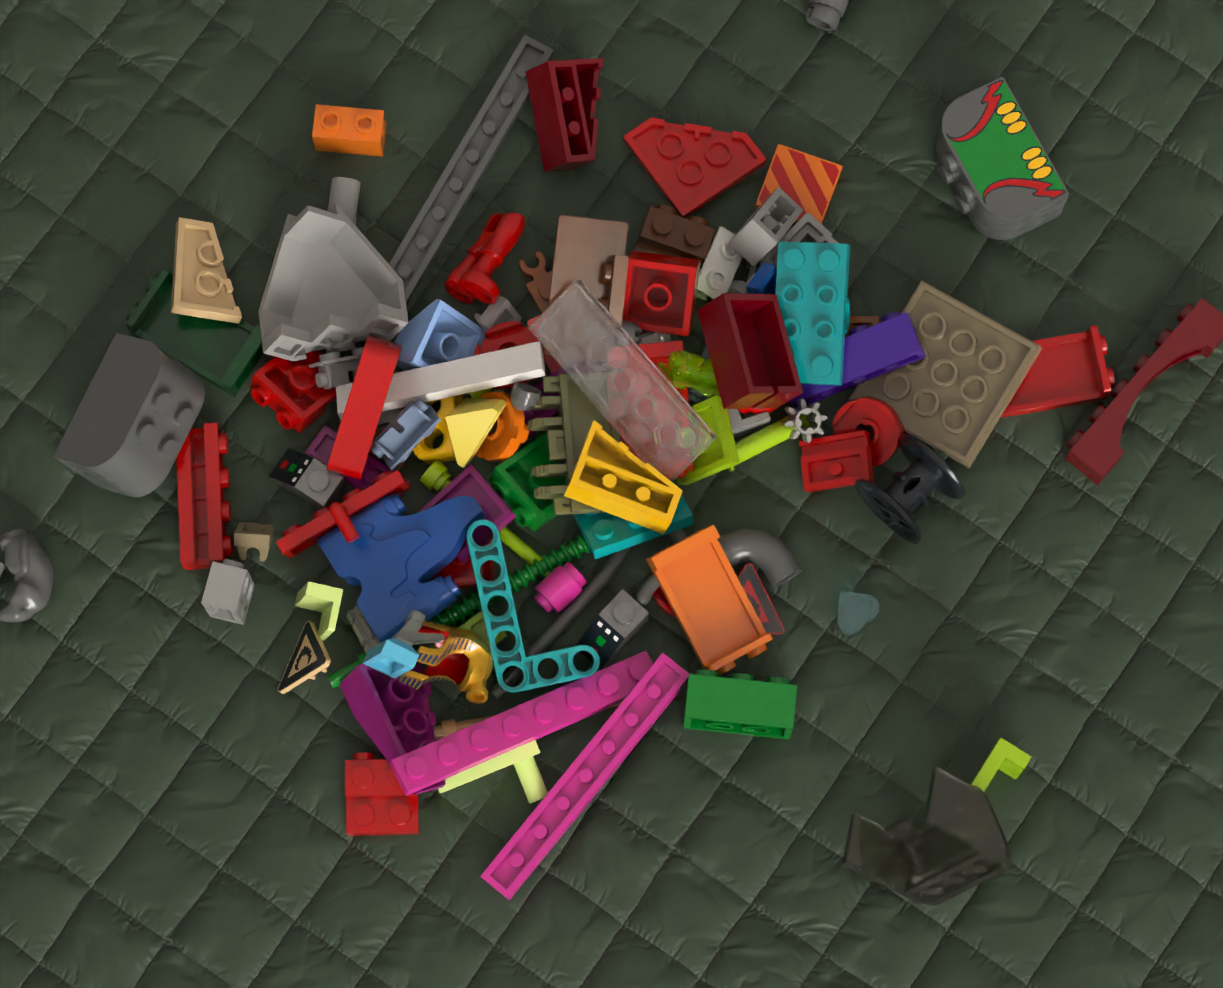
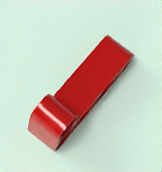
(364, 407)

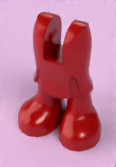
(473, 275)

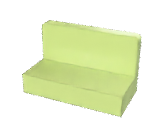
(324, 600)

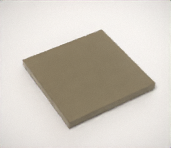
(963, 382)

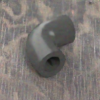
(762, 550)

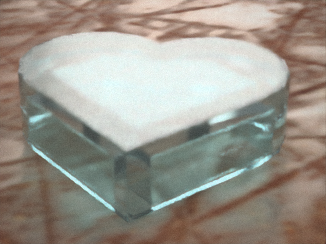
(855, 610)

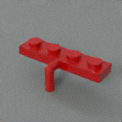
(299, 538)

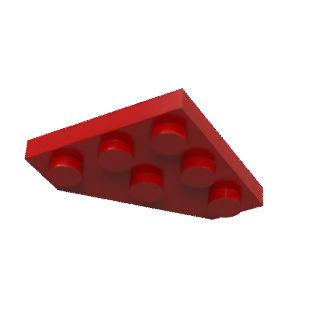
(692, 161)

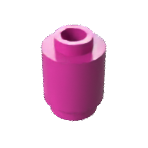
(559, 588)

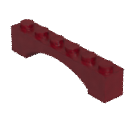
(1099, 447)

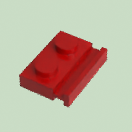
(836, 461)

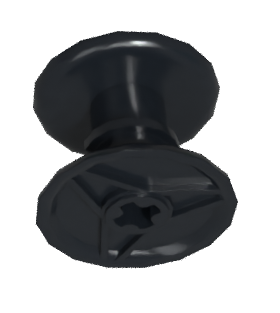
(910, 488)

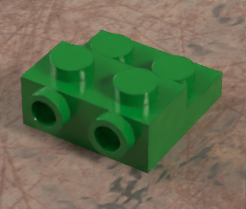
(516, 484)

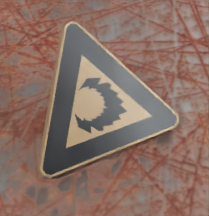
(306, 660)

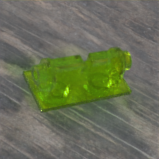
(685, 371)

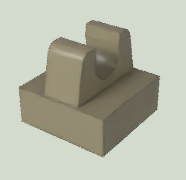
(253, 535)

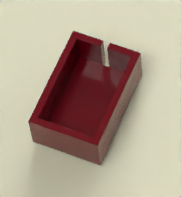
(749, 351)

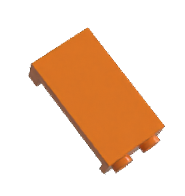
(709, 600)

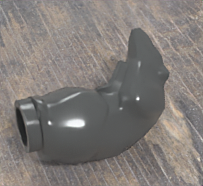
(31, 571)

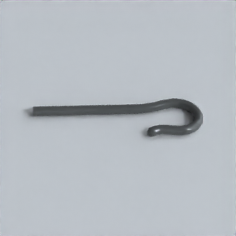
(577, 606)

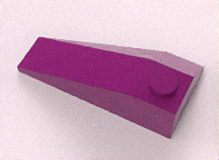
(391, 712)

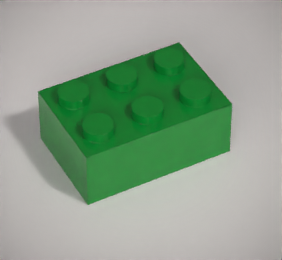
(740, 705)

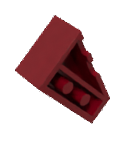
(564, 111)

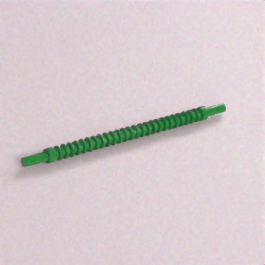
(469, 606)

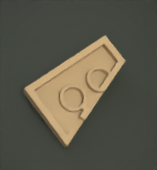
(199, 276)

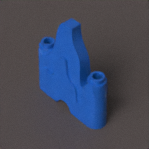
(400, 556)

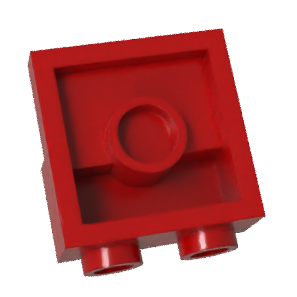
(292, 391)
(376, 799)

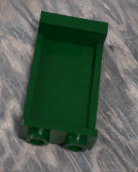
(210, 348)

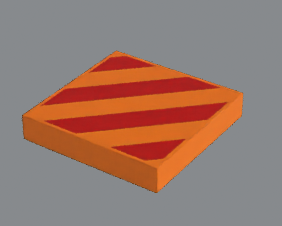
(803, 178)

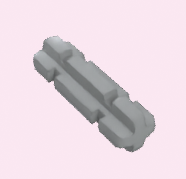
(362, 629)

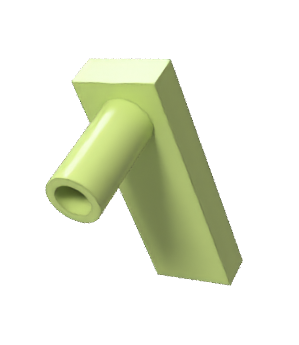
(525, 767)

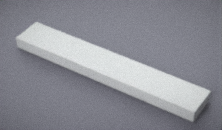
(458, 376)

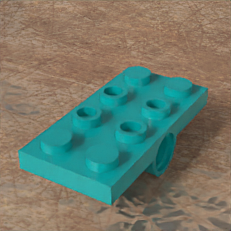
(815, 307)

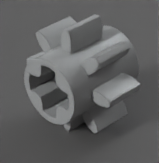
(813, 418)

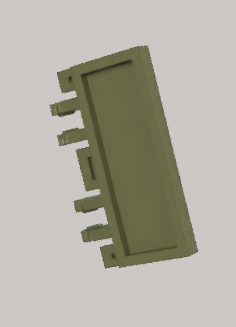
(565, 438)

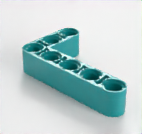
(509, 622)

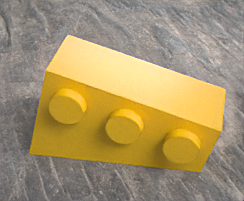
(622, 484)

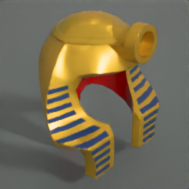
(459, 659)

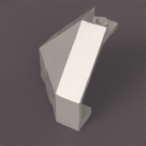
(328, 288)

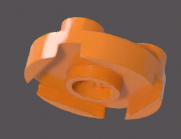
(509, 432)

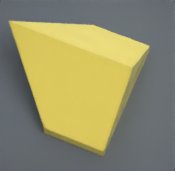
(470, 425)

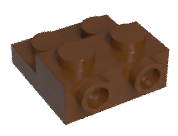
(673, 235)

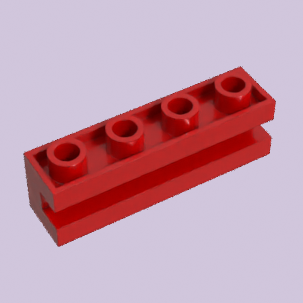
(201, 498)

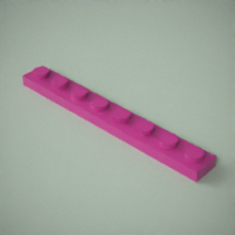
(519, 725)
(585, 776)

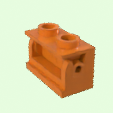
(349, 130)

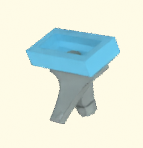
(396, 654)

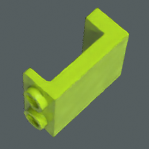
(1002, 757)

